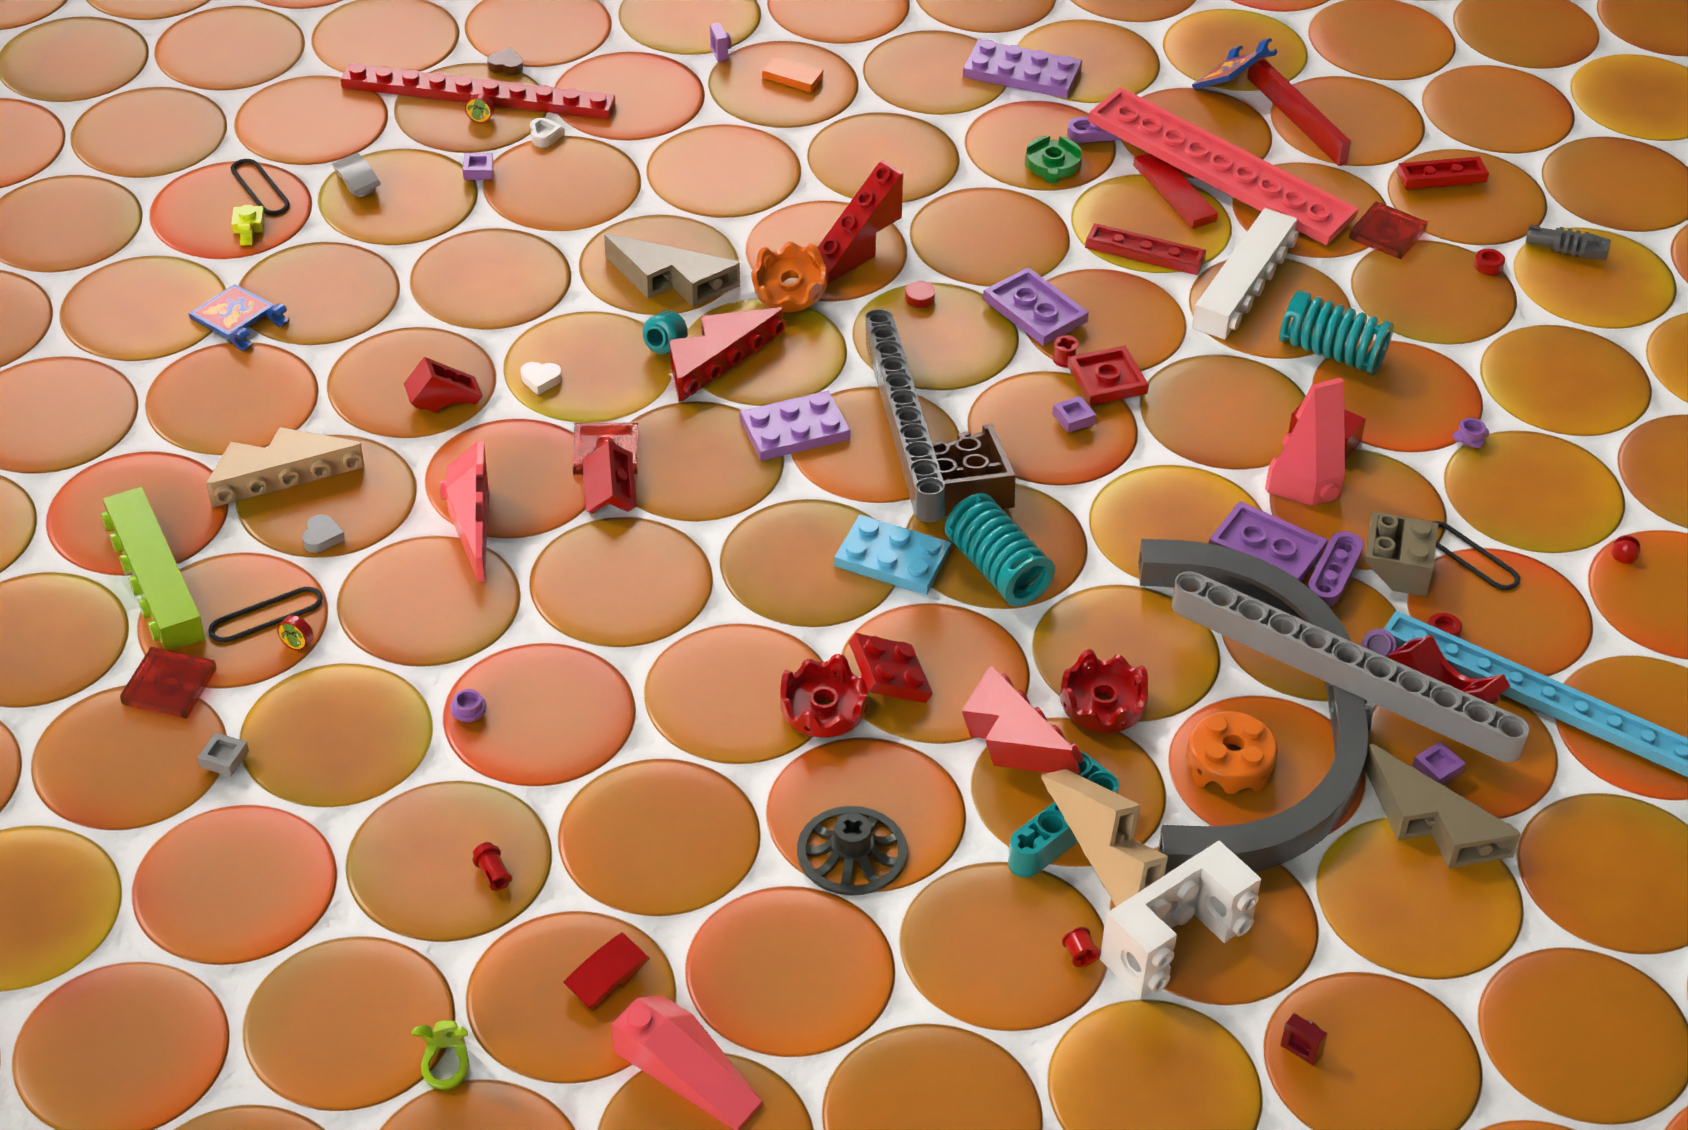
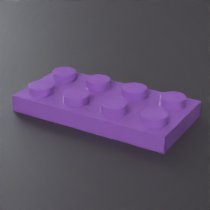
(1022, 68)

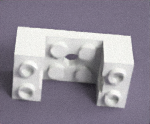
(1139, 931)

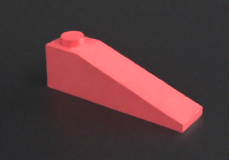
(1314, 453)
(467, 501)
(685, 1058)

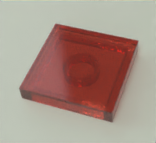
(1388, 230)
(593, 435)
(168, 682)

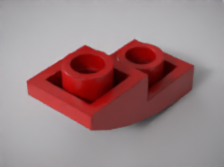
(605, 969)

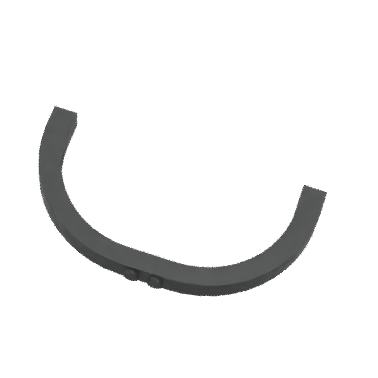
(1302, 826)

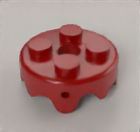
(1111, 677)
(827, 681)

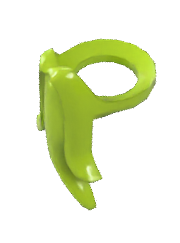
(444, 1034)

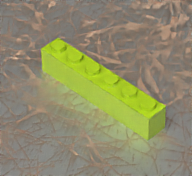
(153, 570)

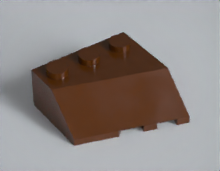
(976, 466)

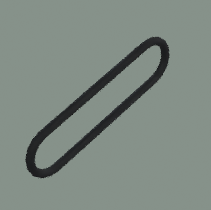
(270, 212)
(1484, 552)
(262, 604)

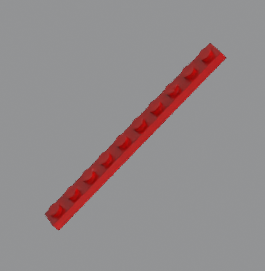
(461, 88)

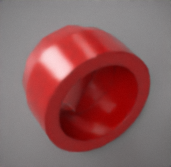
(1626, 549)

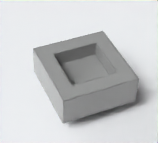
(223, 754)

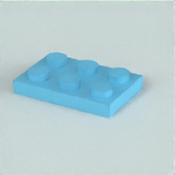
(892, 554)

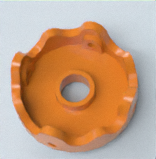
(790, 262)
(1231, 769)

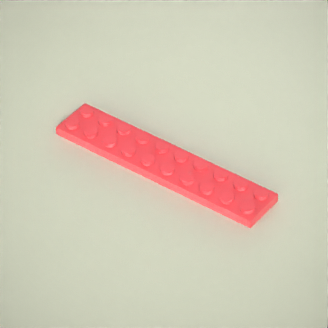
(1222, 164)

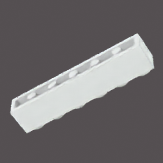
(1245, 274)

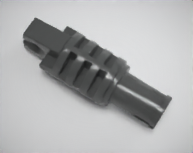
(1584, 245)

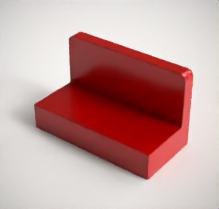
(609, 478)

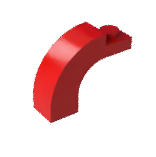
(1425, 656)

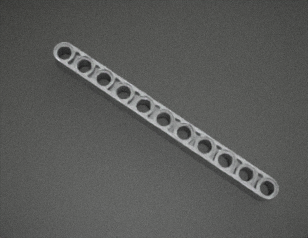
(1351, 667)

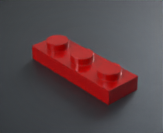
(1442, 172)

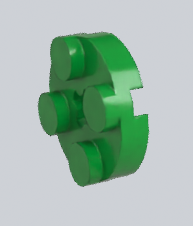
(1053, 158)

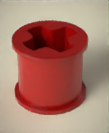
(1064, 347)
(1081, 947)

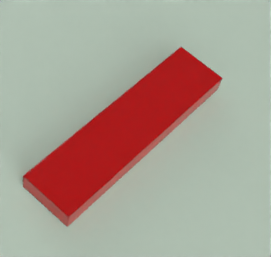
(1176, 190)
(1145, 249)

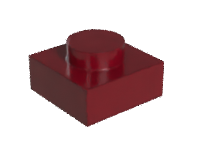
(1303, 1039)

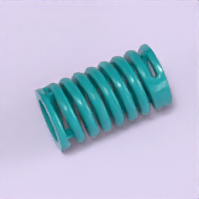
(1338, 324)
(999, 549)

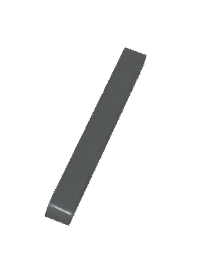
(905, 417)

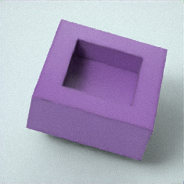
(719, 42)
(478, 166)
(1074, 414)
(1439, 763)

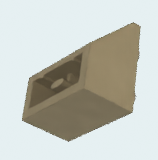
(1402, 552)

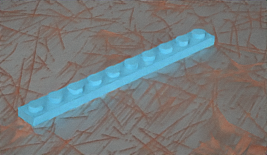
(1553, 696)

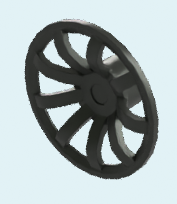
(852, 842)

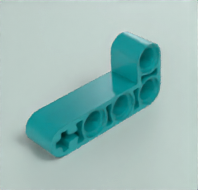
(1047, 833)

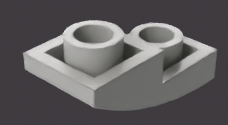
(356, 175)

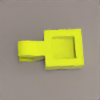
(247, 221)

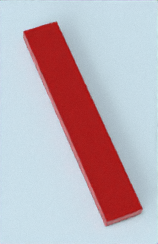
(1300, 111)

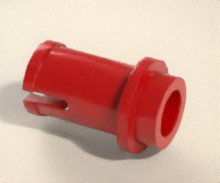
(488, 859)

